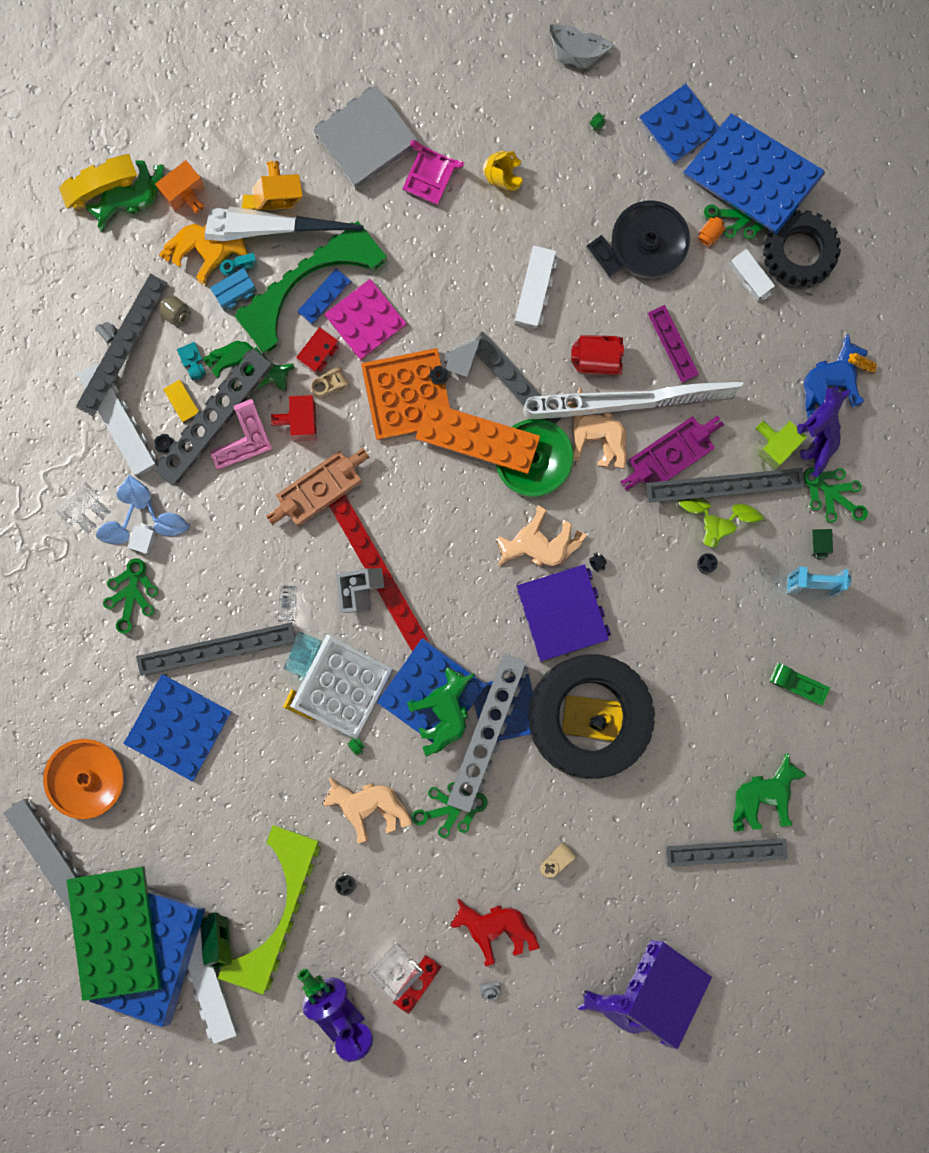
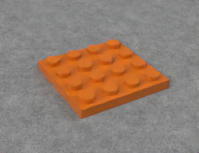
(400, 390)

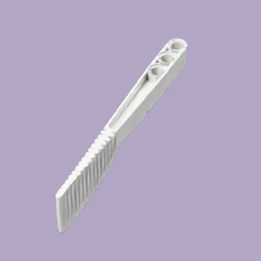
(621, 401)

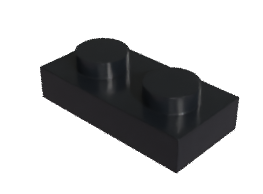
(604, 256)

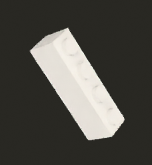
(535, 287)

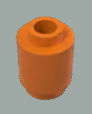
(711, 231)

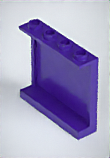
(563, 612)
(664, 993)

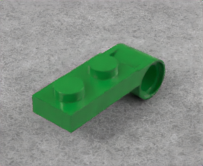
(799, 684)

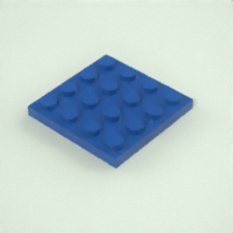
(418, 678)
(177, 727)

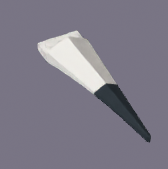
(243, 223)

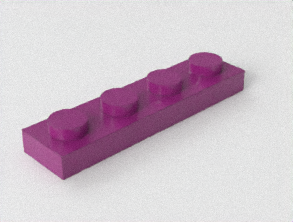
(672, 344)

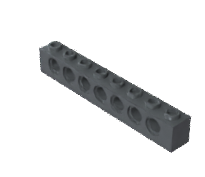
(262, 367)

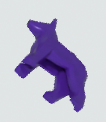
(826, 428)
(608, 1005)

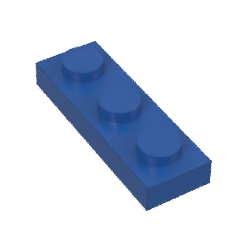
(324, 296)

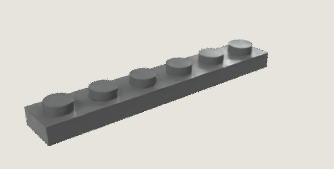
(507, 373)
(726, 852)

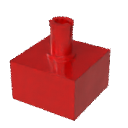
(300, 418)

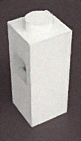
(752, 275)

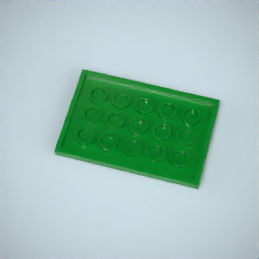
(113, 933)

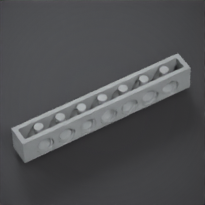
(507, 664)

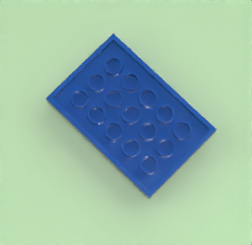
(754, 173)

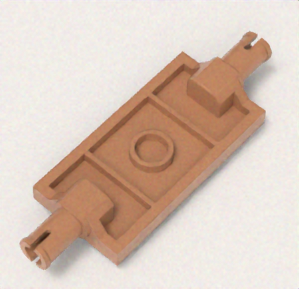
(318, 488)

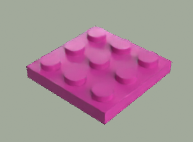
(365, 319)

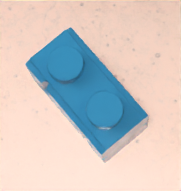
(234, 289)

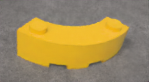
(96, 180)

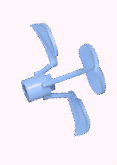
(139, 496)

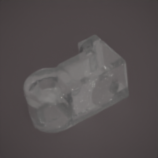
(287, 604)

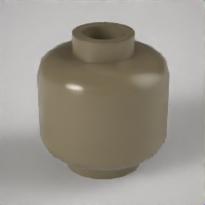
(173, 310)

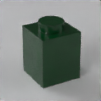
(821, 542)

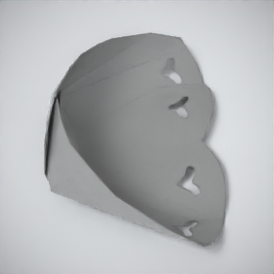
(577, 49)

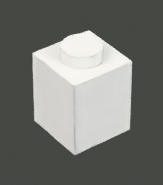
(142, 539)

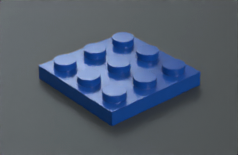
(679, 123)
(518, 720)

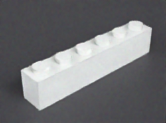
(123, 428)
(212, 997)

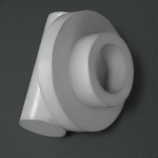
(106, 331)
(490, 991)

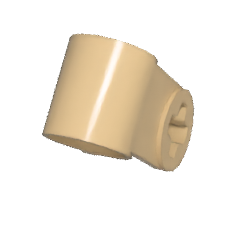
(330, 382)
(560, 858)

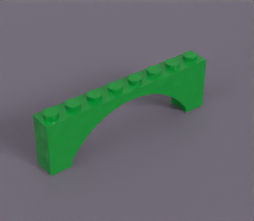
(262, 315)

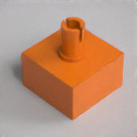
(181, 187)

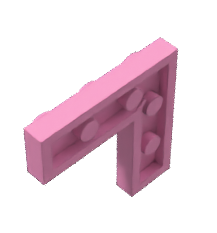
(249, 446)

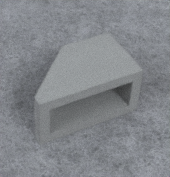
(462, 356)

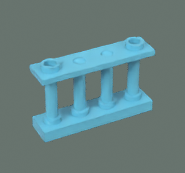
(801, 579)

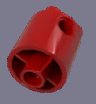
(598, 355)

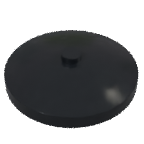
(650, 239)

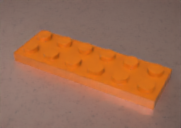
(477, 437)

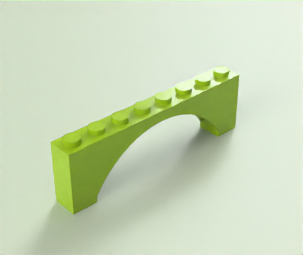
(295, 855)

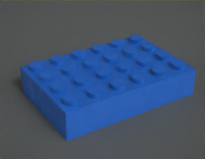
(175, 934)

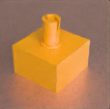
(276, 190)

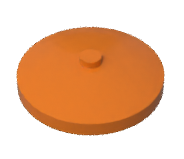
(83, 779)

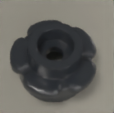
(439, 370)
(163, 438)
(597, 562)
(598, 723)

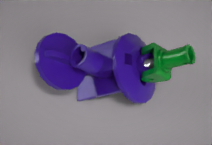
(336, 1015)

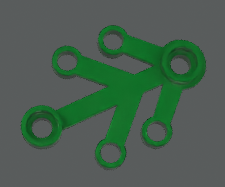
(729, 213)
(832, 492)
(130, 593)
(453, 811)

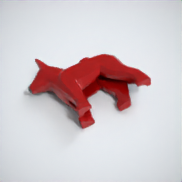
(491, 925)

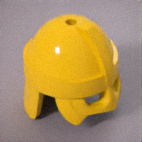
(499, 170)

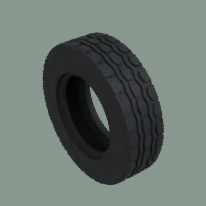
(636, 722)

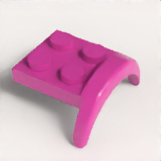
(430, 174)

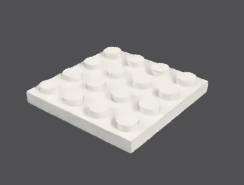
(341, 687)

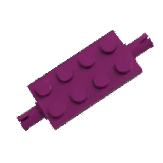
(672, 453)

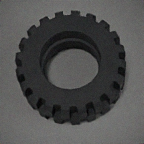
(796, 274)

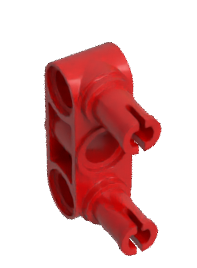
(411, 996)

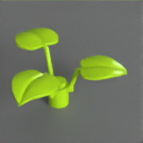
(718, 527)

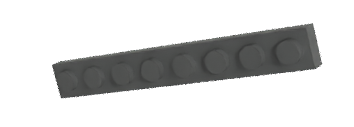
(121, 345)
(724, 485)
(215, 649)

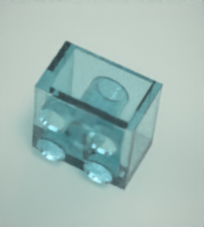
(302, 654)

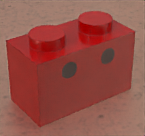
(318, 351)

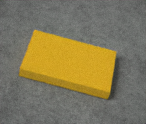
(579, 712)

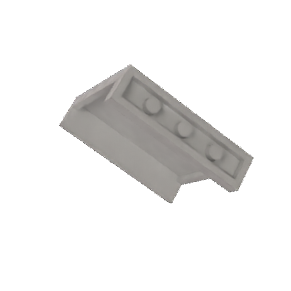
(365, 136)

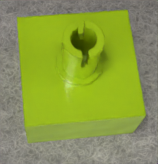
(780, 443)

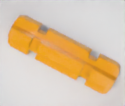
(862, 362)

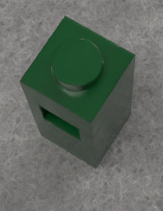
(215, 941)

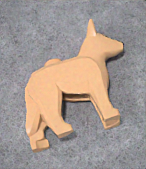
(598, 427)
(535, 544)
(361, 804)

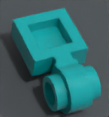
(245, 261)
(190, 357)

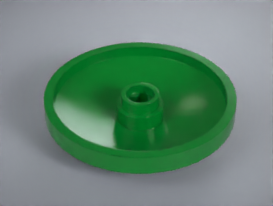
(550, 464)

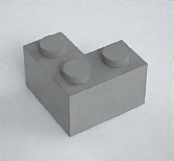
(355, 587)

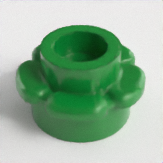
(597, 120)
(356, 746)

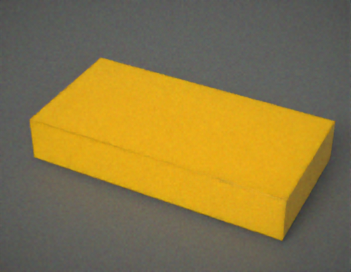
(181, 401)

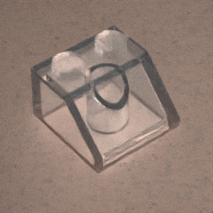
(396, 971)

